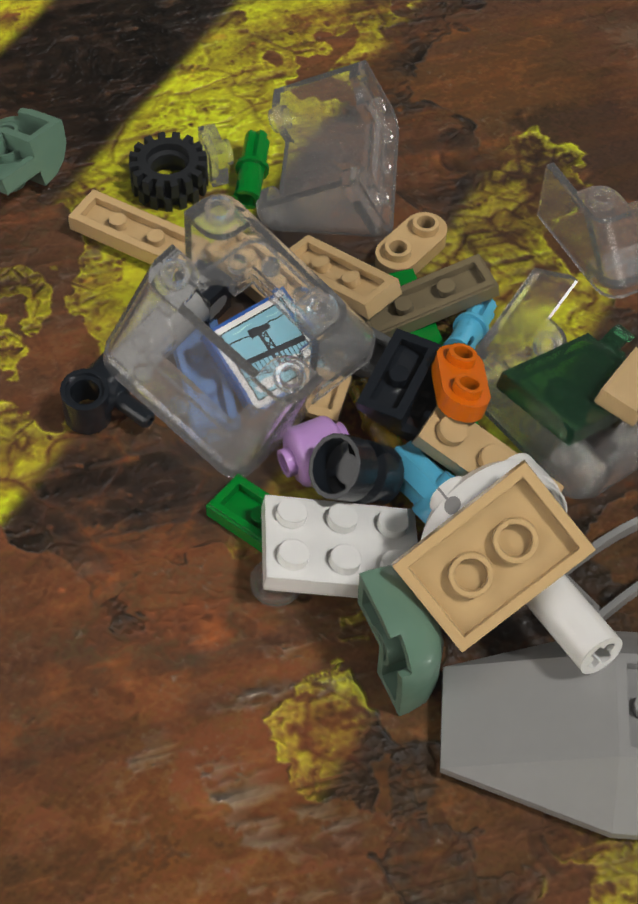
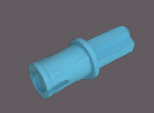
(473, 324)

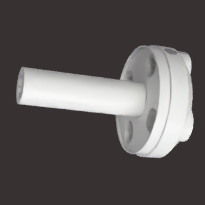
(561, 605)

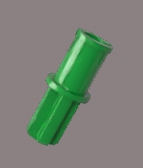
(252, 168)

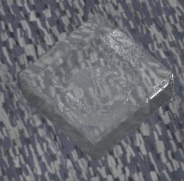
(218, 154)

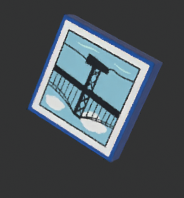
(261, 334)

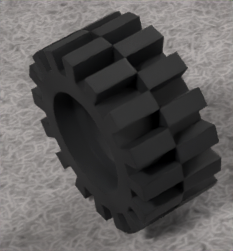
(168, 154)

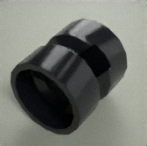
(356, 470)

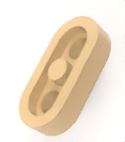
(416, 240)

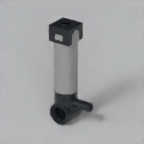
(99, 385)

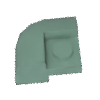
(30, 149)
(406, 637)

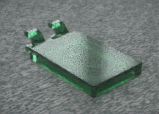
(565, 381)

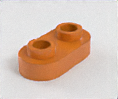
(460, 383)

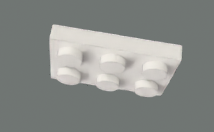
(327, 544)

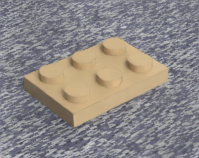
(493, 556)

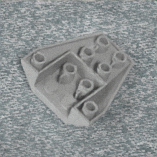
(548, 733)

